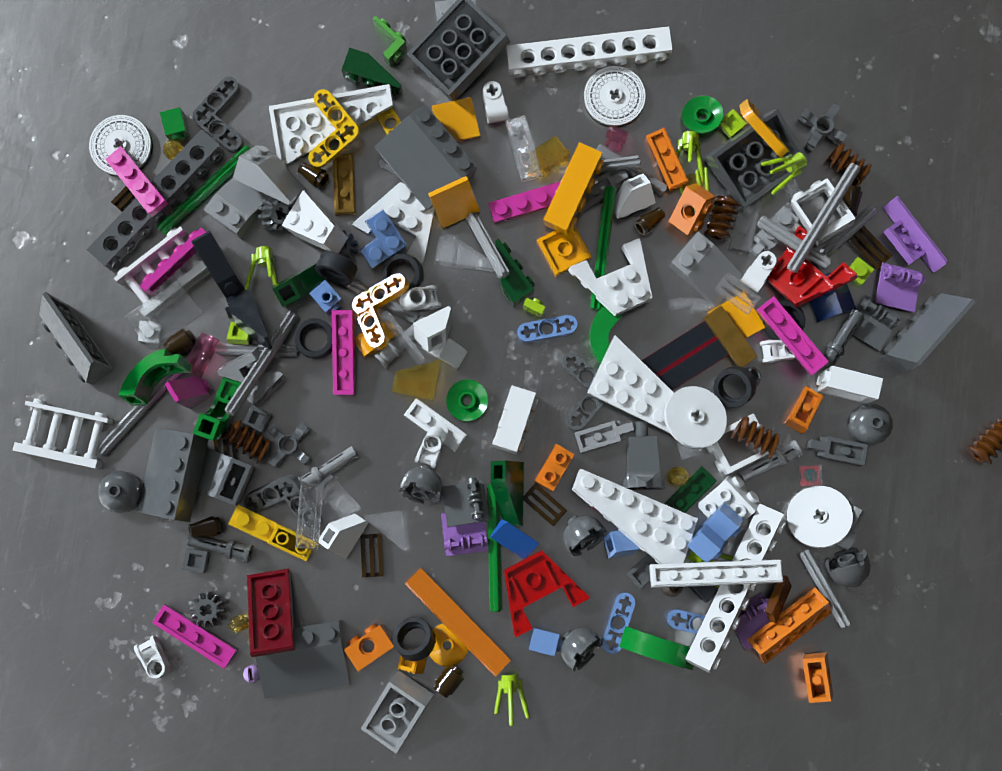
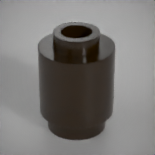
(180, 342)
(449, 680)

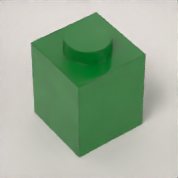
(175, 124)

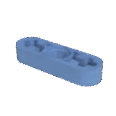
(531, 326)
(617, 605)
(683, 614)

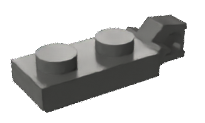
(840, 450)

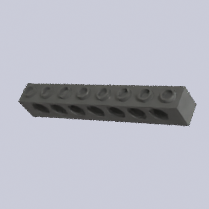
(170, 174)

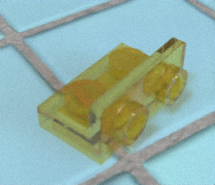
(551, 154)

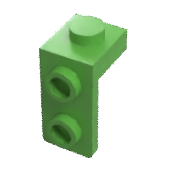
(397, 48)

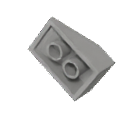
(267, 174)
(235, 207)
(703, 267)
(397, 711)

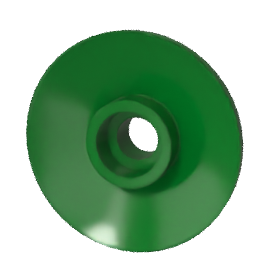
(702, 106)
(467, 389)

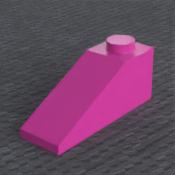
(189, 391)

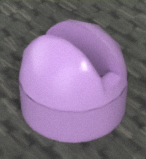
(255, 673)

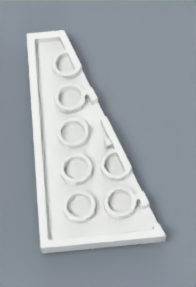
(302, 125)
(631, 385)
(646, 522)

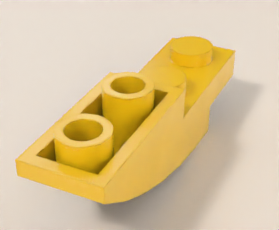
(268, 531)

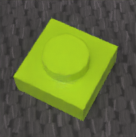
(732, 123)
(862, 269)
(534, 306)
(237, 336)

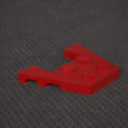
(808, 281)
(533, 580)

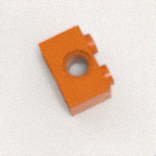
(683, 216)
(554, 468)
(361, 657)
(818, 677)

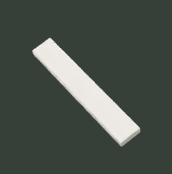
(716, 573)

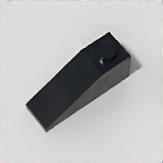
(218, 264)
(246, 316)

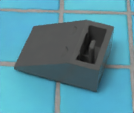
(224, 477)

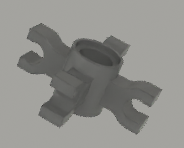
(826, 120)
(298, 434)

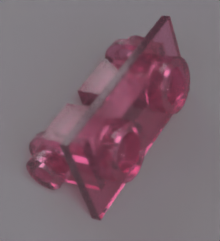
(202, 353)

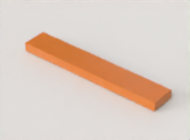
(458, 622)

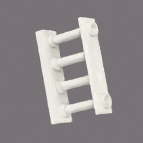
(187, 279)
(49, 448)

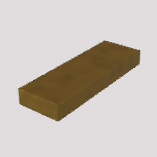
(344, 184)
(730, 337)

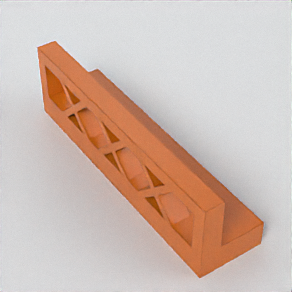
(791, 625)

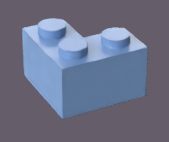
(387, 239)
(713, 533)

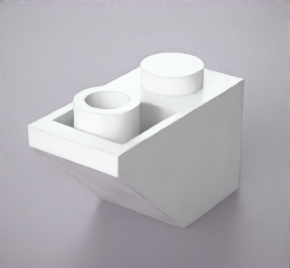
(633, 196)
(434, 329)
(343, 534)

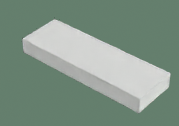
(428, 418)

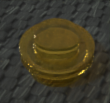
(172, 148)
(678, 476)
(238, 623)

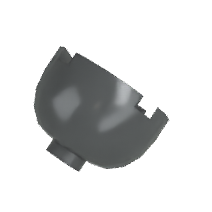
(870, 424)
(422, 485)
(120, 491)
(583, 533)
(849, 567)
(579, 647)

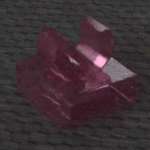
(616, 134)

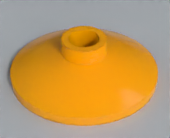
(447, 656)

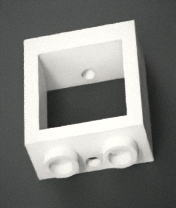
(847, 218)
(849, 384)
(721, 462)

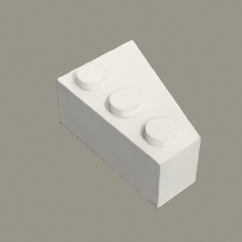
(314, 225)
(515, 420)

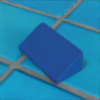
(513, 539)

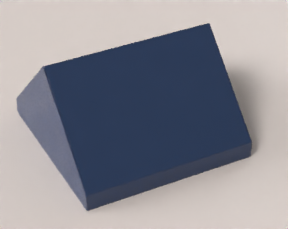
(832, 304)

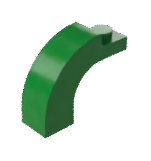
(599, 333)
(148, 373)
(216, 421)
(655, 647)

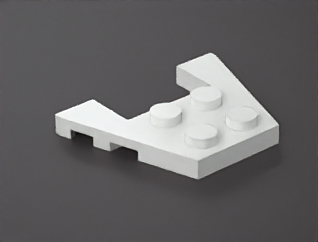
(405, 214)
(622, 288)

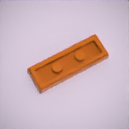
(667, 159)

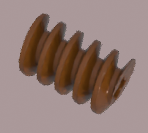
(843, 160)
(721, 217)
(757, 436)
(247, 440)
(987, 444)

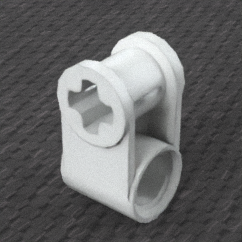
(494, 105)
(757, 273)
(424, 298)
(775, 351)
(430, 451)
(152, 656)

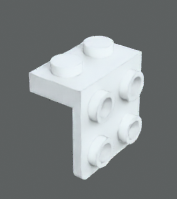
(734, 494)

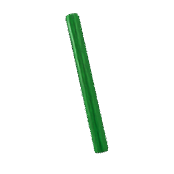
(201, 193)
(604, 239)
(494, 554)

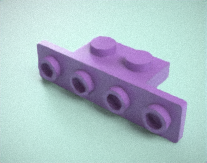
(911, 238)

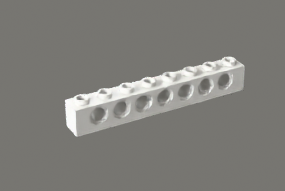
(658, 37)
(708, 661)

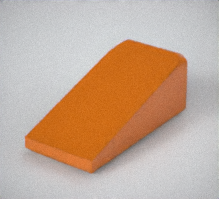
(804, 410)

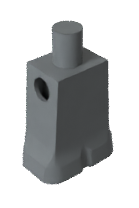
(643, 461)

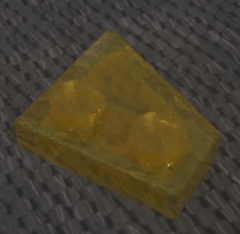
(418, 381)

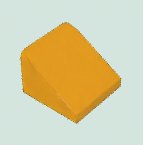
(415, 667)

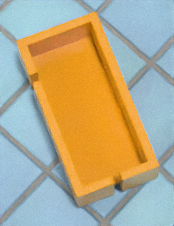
(573, 188)

